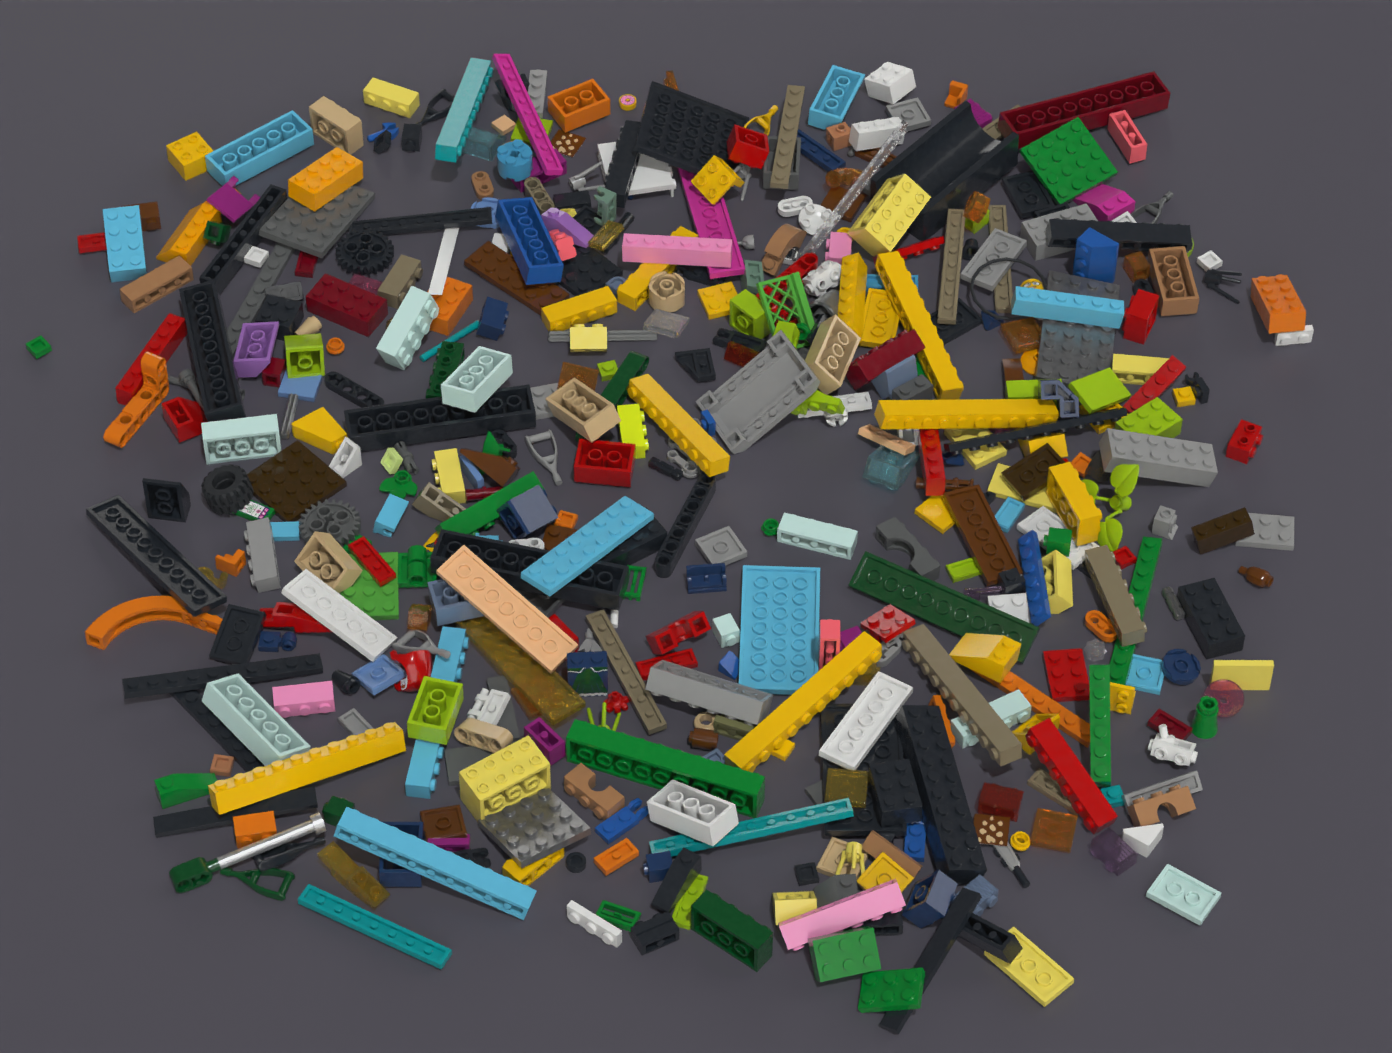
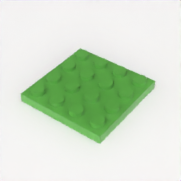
(368, 596)

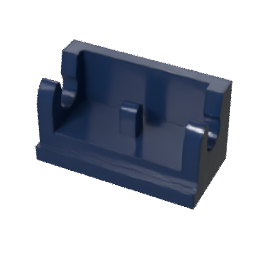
(706, 578)

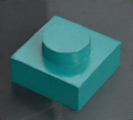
(1113, 795)

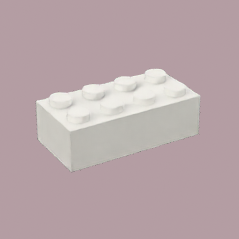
(692, 812)

